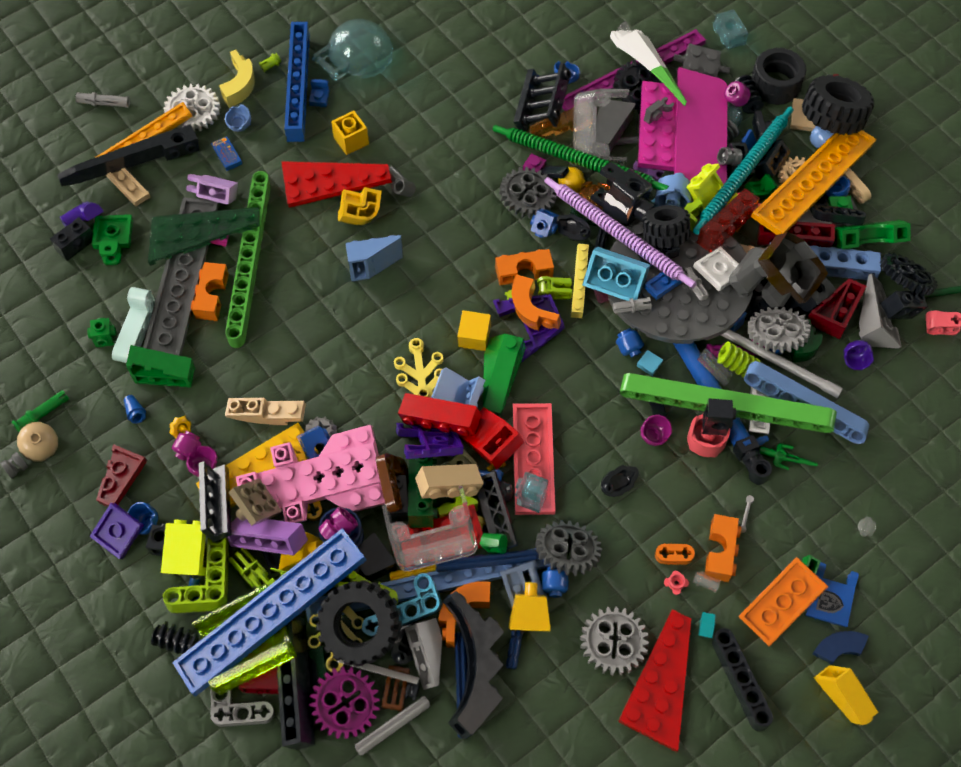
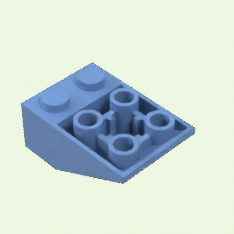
(372, 256)

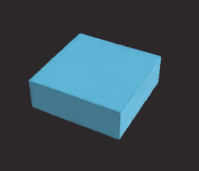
(649, 363)

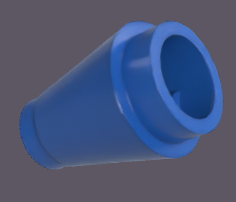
(134, 409)

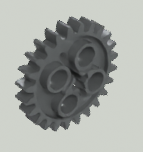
(532, 184)
(583, 547)

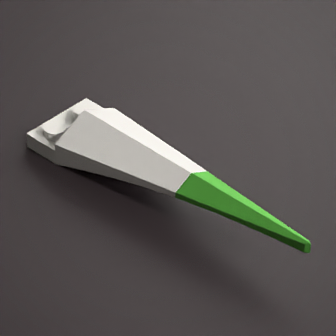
(642, 49)

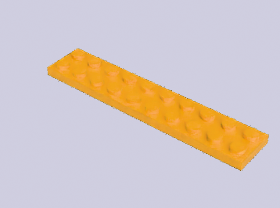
(812, 181)

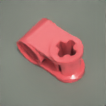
(943, 323)

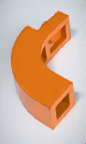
(533, 317)
(476, 595)

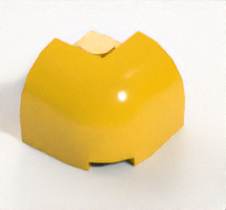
(359, 207)

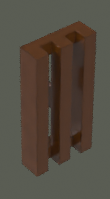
(392, 706)

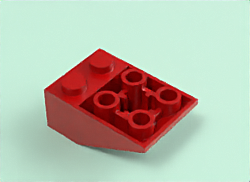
(494, 439)

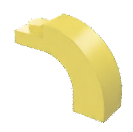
(242, 84)

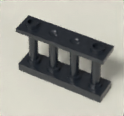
(531, 91)

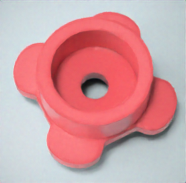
(682, 582)

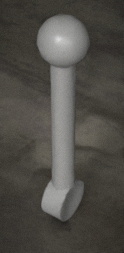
(749, 500)

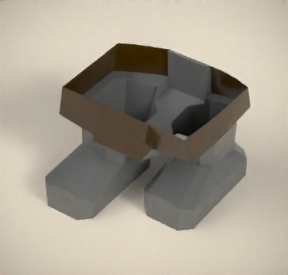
(789, 268)

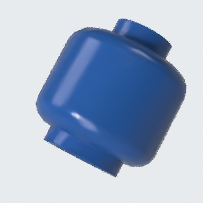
(629, 342)
(555, 583)

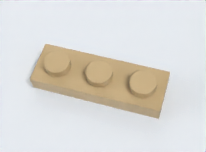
(129, 186)

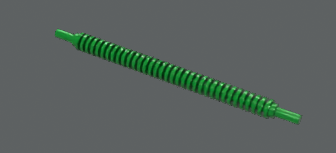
(566, 153)

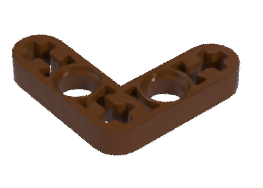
(388, 467)

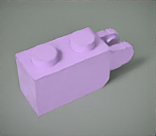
(213, 188)

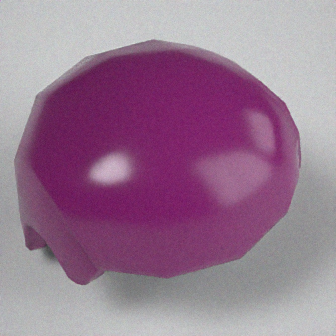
(656, 430)
(205, 454)

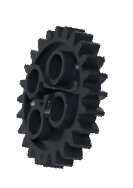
(631, 73)
(908, 274)

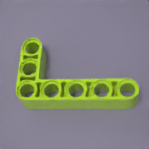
(207, 591)

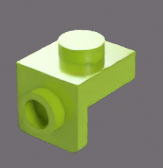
(694, 210)

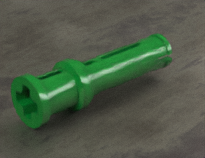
(41, 411)

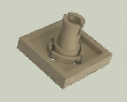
(254, 502)

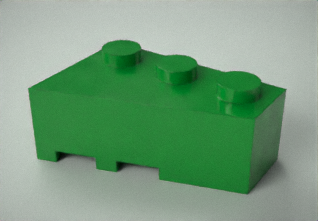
(159, 368)

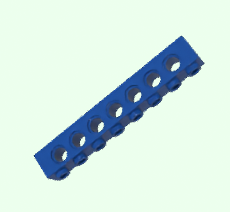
(297, 82)

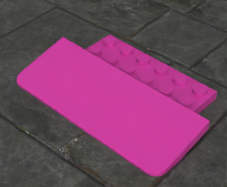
(689, 133)

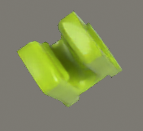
(558, 287)

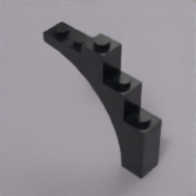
(483, 664)

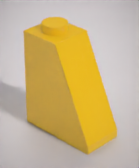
(847, 694)

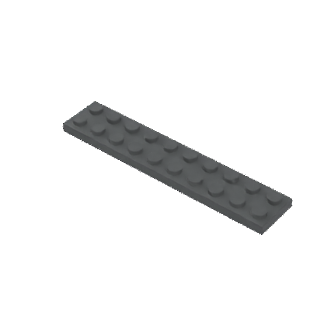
(177, 290)

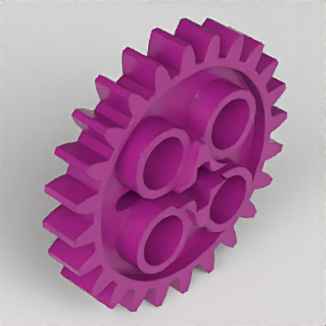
(354, 718)

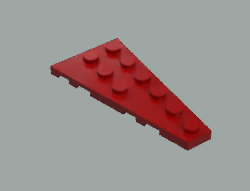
(659, 692)

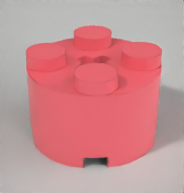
(705, 444)

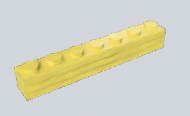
(578, 289)

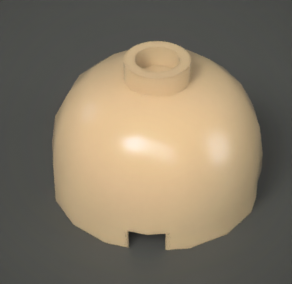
(37, 441)

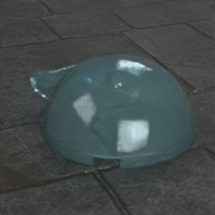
(356, 49)

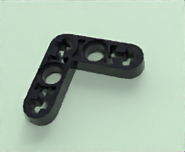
(824, 212)

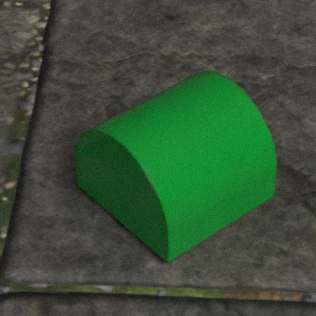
(494, 542)

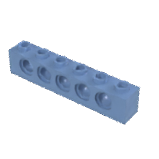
(849, 265)

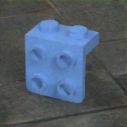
(457, 389)

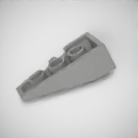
(873, 322)

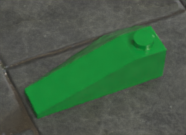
(500, 369)

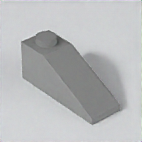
(426, 648)

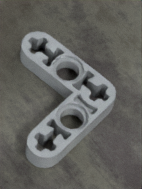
(226, 705)

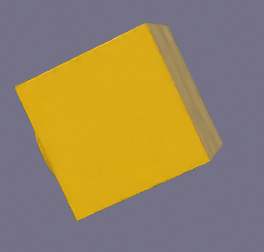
(350, 132)
(474, 330)

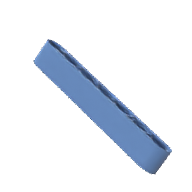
(781, 387)

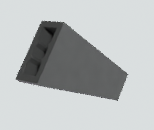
(613, 121)

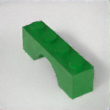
(887, 231)

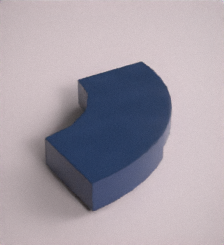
(840, 643)

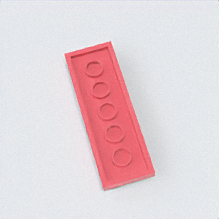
(536, 452)

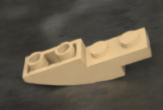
(265, 412)

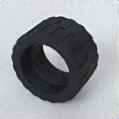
(780, 61)

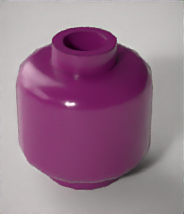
(737, 93)
(184, 444)

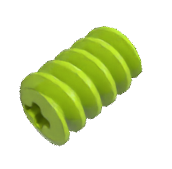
(735, 358)

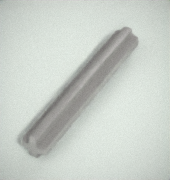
(392, 725)

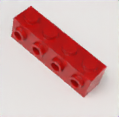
(439, 414)

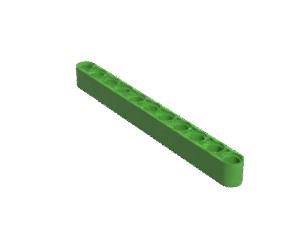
(258, 197)
(747, 405)

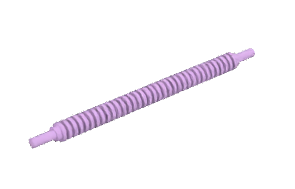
(620, 232)

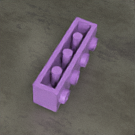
(268, 536)

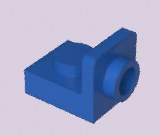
(319, 93)

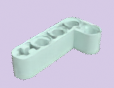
(135, 324)

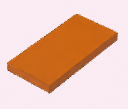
(783, 601)

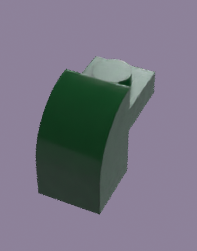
(810, 348)

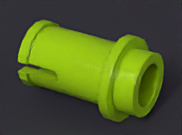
(270, 62)

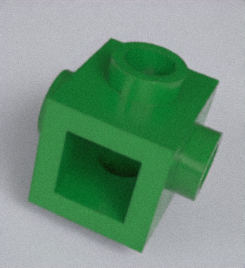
(102, 332)

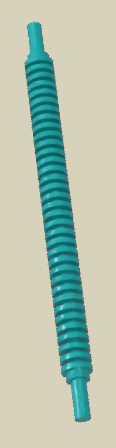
(744, 169)

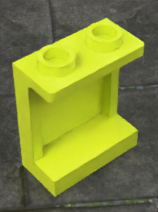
(706, 185)
(183, 549)

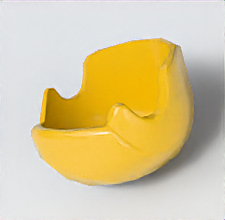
(573, 179)

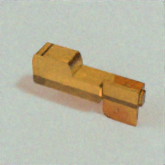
(545, 128)

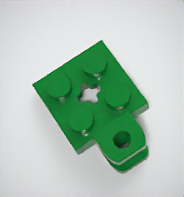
(111, 244)

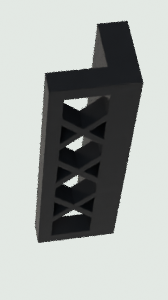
(214, 501)
(491, 512)

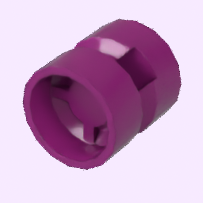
(339, 519)

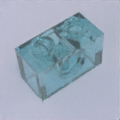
(730, 29)
(531, 491)

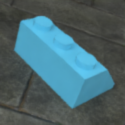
(615, 274)

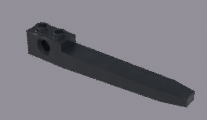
(168, 144)

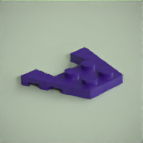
(537, 338)
(432, 443)

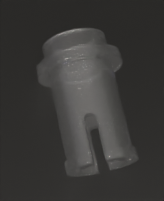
(705, 581)

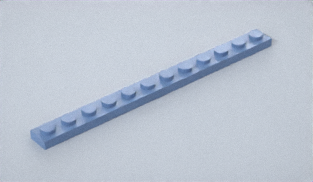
(443, 580)

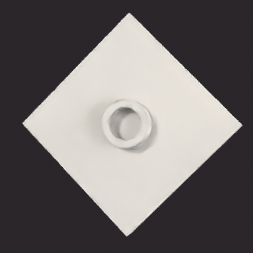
(716, 268)

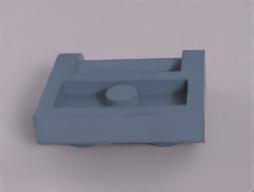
(515, 581)

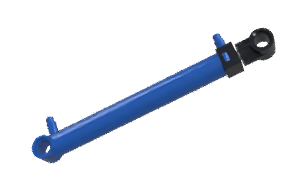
(744, 445)

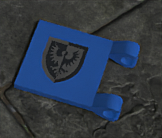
(836, 601)

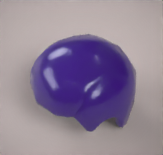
(858, 355)

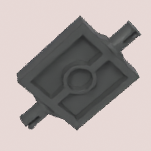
(702, 60)

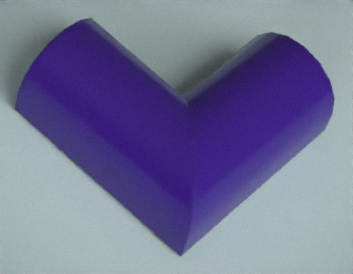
(85, 211)

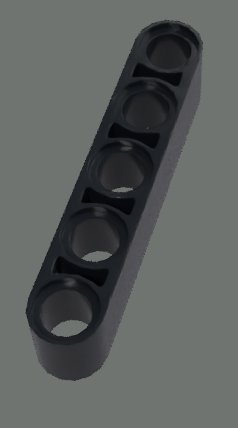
(742, 689)

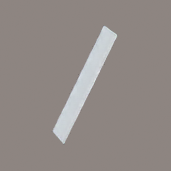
(380, 670)

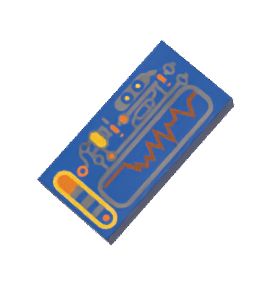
(226, 153)

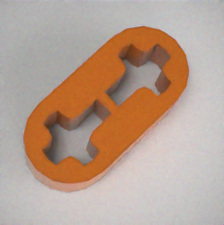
(674, 551)

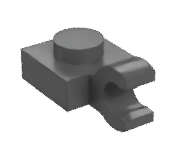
(656, 110)

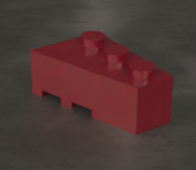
(837, 309)

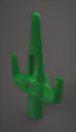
(780, 455)

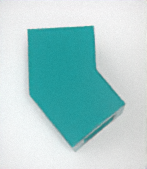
(707, 625)

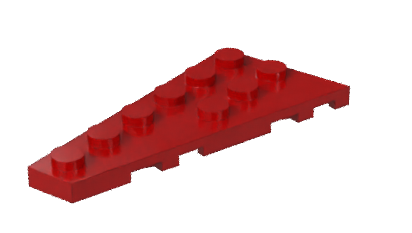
(319, 180)

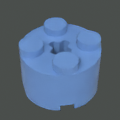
(676, 193)

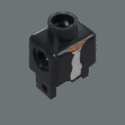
(626, 198)

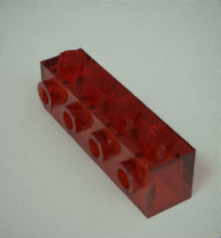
(728, 220)

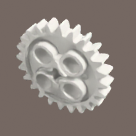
(201, 103)

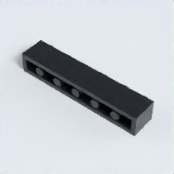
(294, 692)

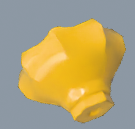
(179, 425)

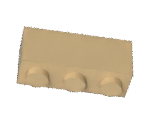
(445, 479)

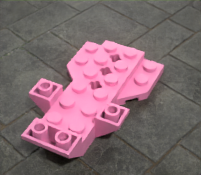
(296, 483)

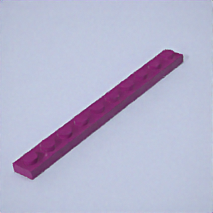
(666, 52)

